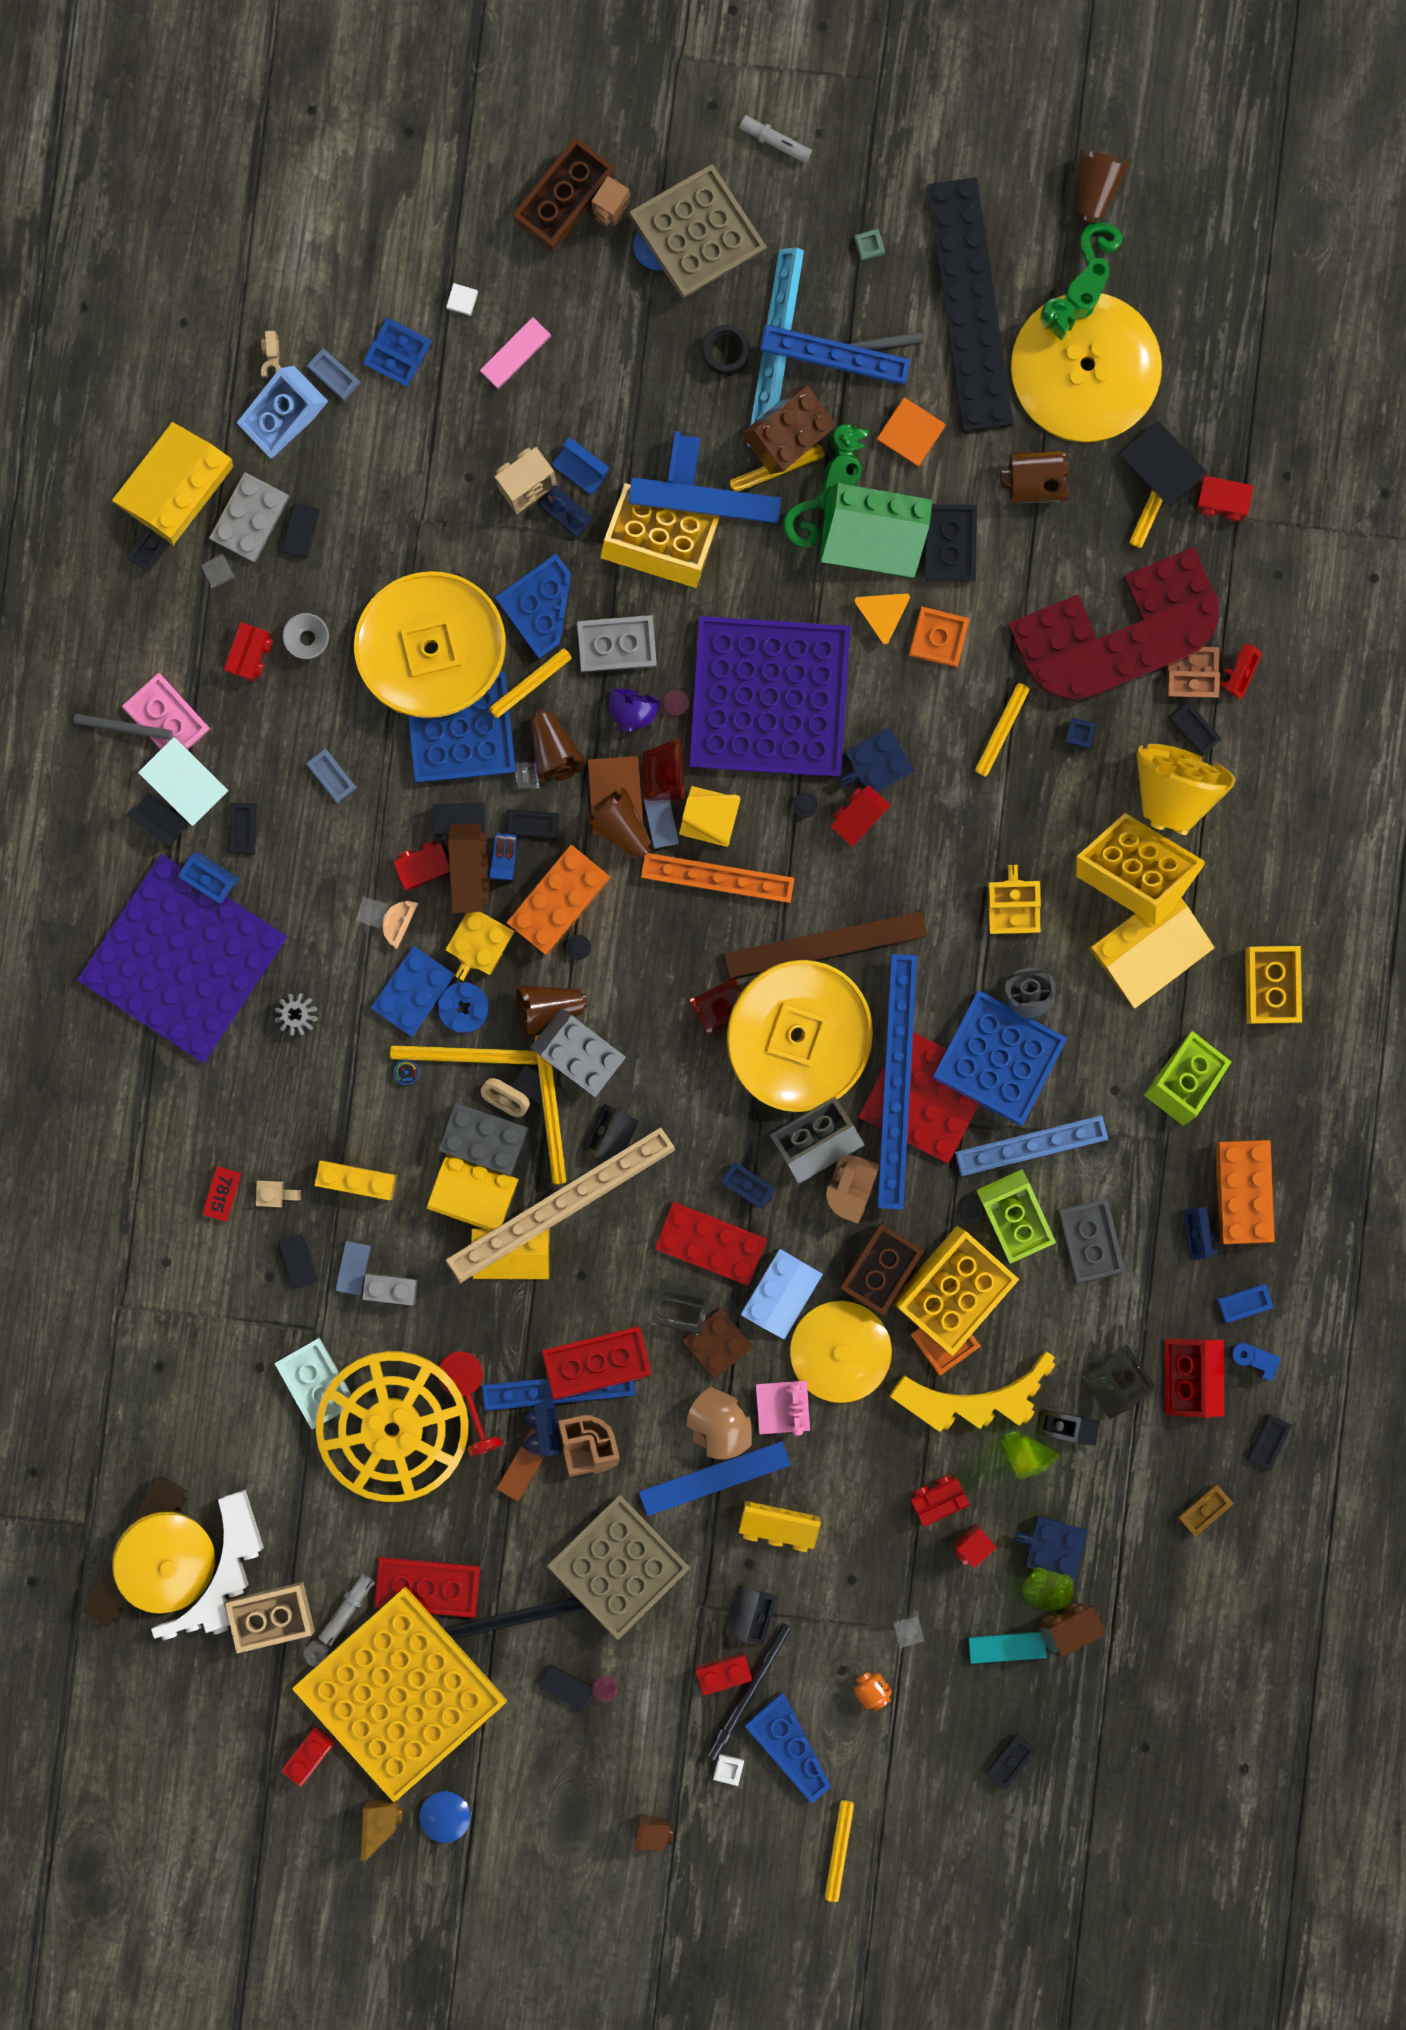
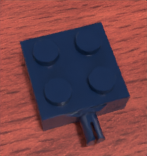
(877, 762)
(1053, 1546)

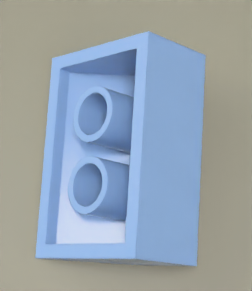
(781, 1294)

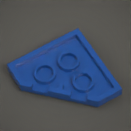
(539, 605)

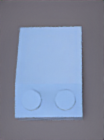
(281, 410)

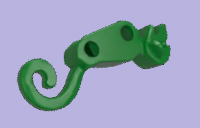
(1087, 287)
(844, 442)

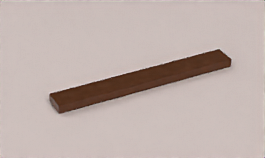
(827, 944)

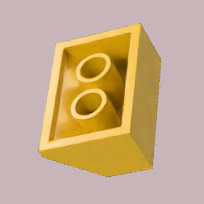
(472, 1193)
(525, 1262)
(779, 1526)

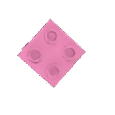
(783, 1407)

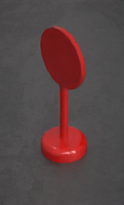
(468, 1375)

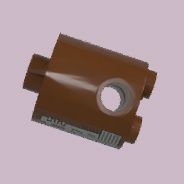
(1036, 477)

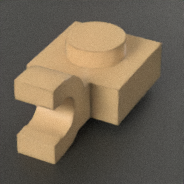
(270, 347)
(272, 1194)

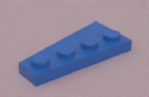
(787, 1744)

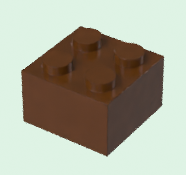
(1071, 1628)

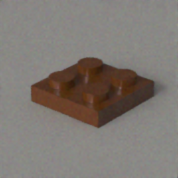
(718, 1344)

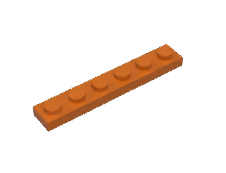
(717, 878)

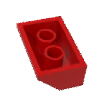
(1194, 1377)

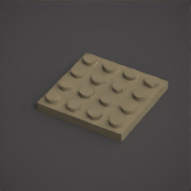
(697, 231)
(618, 1567)

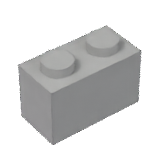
(390, 1289)

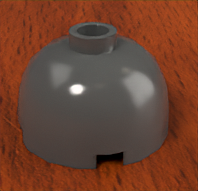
(1030, 992)

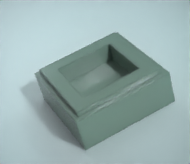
(869, 245)

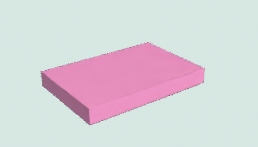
(162, 707)

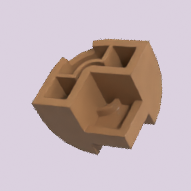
(852, 1187)
(719, 1424)
(587, 1445)

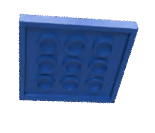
(464, 742)
(999, 1058)

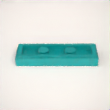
(1006, 1647)

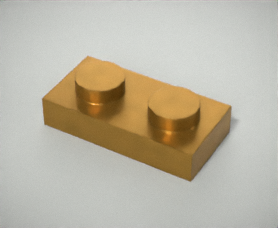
(1205, 1510)

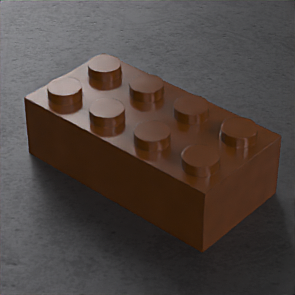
(563, 194)

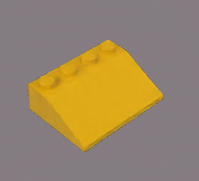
(173, 482)
(659, 540)
(1138, 868)
(1149, 956)
(955, 1290)

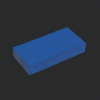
(1245, 1303)

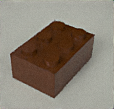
(789, 429)
(468, 868)
(881, 1269)

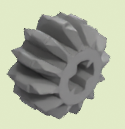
(286, 1013)

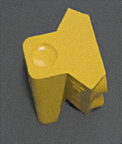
(709, 816)

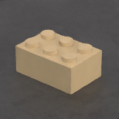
(525, 479)
(270, 1617)

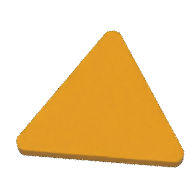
(883, 612)

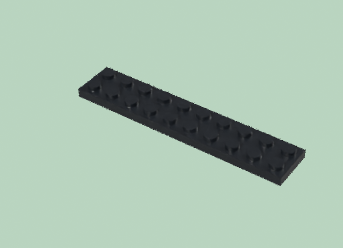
(970, 304)

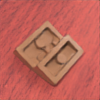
(1196, 675)

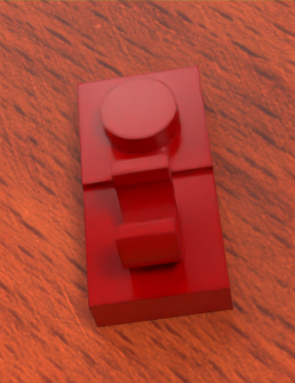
(1246, 663)

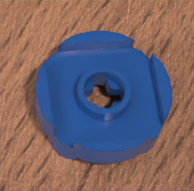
(449, 1004)

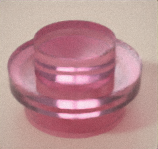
(676, 702)
(605, 1688)

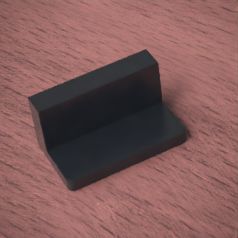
(158, 820)
(610, 1133)
(750, 1615)

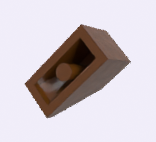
(653, 1833)

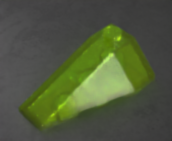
(1027, 1455)

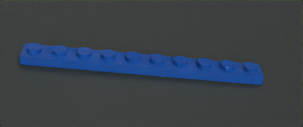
(897, 1081)

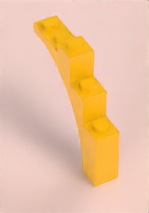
(938, 1407)

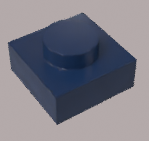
(1080, 733)

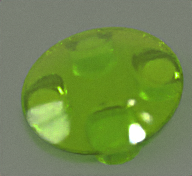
(1048, 1589)

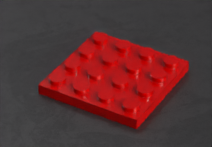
(935, 1111)

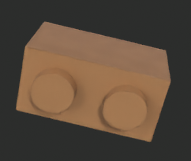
(610, 202)

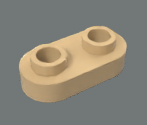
(505, 1097)

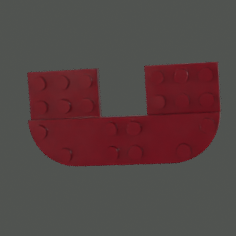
(1177, 622)

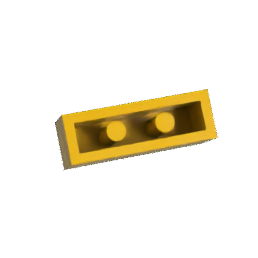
(355, 1180)

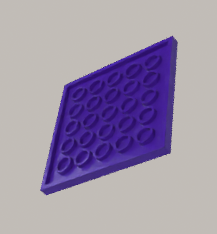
(769, 696)
(182, 960)

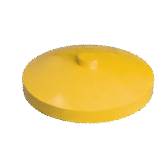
(840, 1351)
(163, 1562)

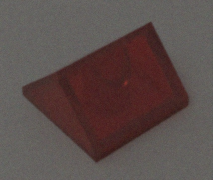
(664, 772)
(716, 1005)

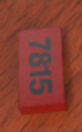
(222, 1193)

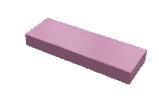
(515, 353)

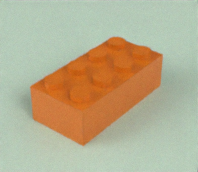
(559, 900)
(1244, 1192)

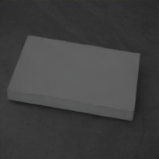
(1091, 1241)

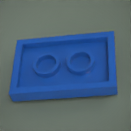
(413, 991)

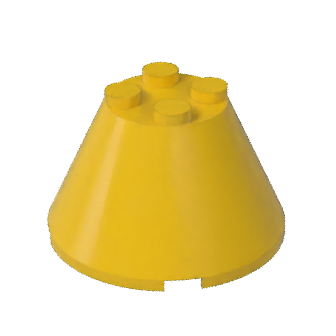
(1179, 786)

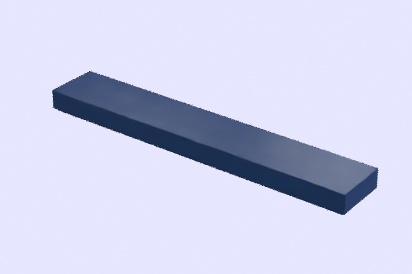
(834, 354)
(704, 500)
(539, 1392)
(714, 1478)

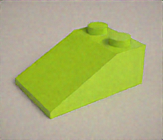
(1188, 1079)
(1016, 1216)

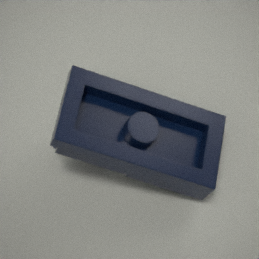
(748, 1185)
(1198, 1233)

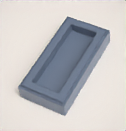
(333, 374)
(331, 776)
(661, 823)
(353, 1268)

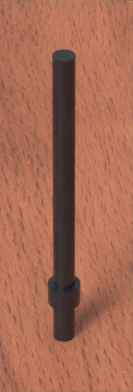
(724, 1734)

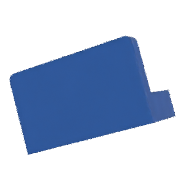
(684, 459)
(581, 466)
(208, 877)

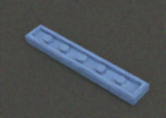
(1031, 1145)

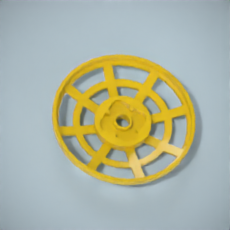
(392, 1411)

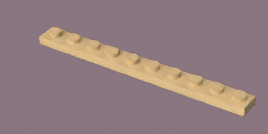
(560, 1205)

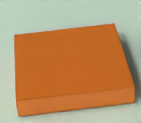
(911, 432)
(939, 637)
(938, 1356)

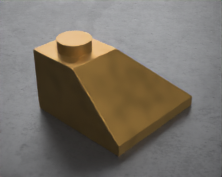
(379, 1823)

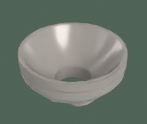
(299, 625)

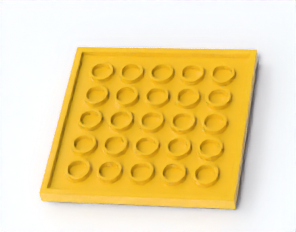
(399, 1694)

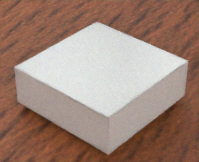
(462, 299)
(728, 1769)

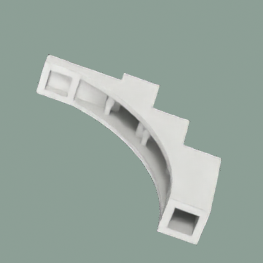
(240, 1540)

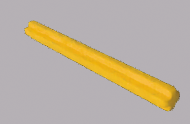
(463, 1055)
(551, 1120)

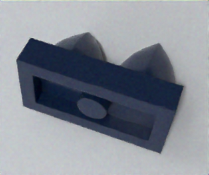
(566, 512)
(546, 1439)

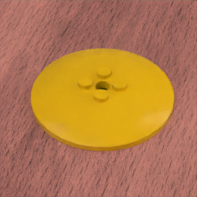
(1094, 402)
(421, 612)
(832, 1042)

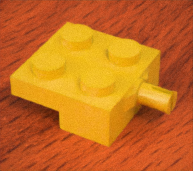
(1014, 905)
(479, 943)

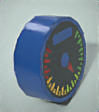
(406, 1072)

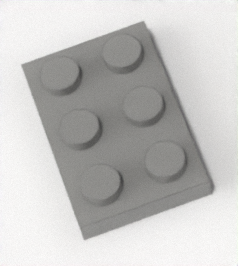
(249, 517)
(616, 643)

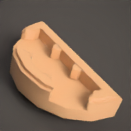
(397, 921)

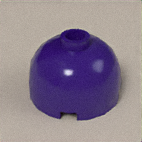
(632, 709)

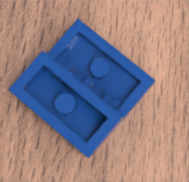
(397, 352)

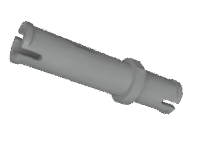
(783, 143)
(352, 1600)

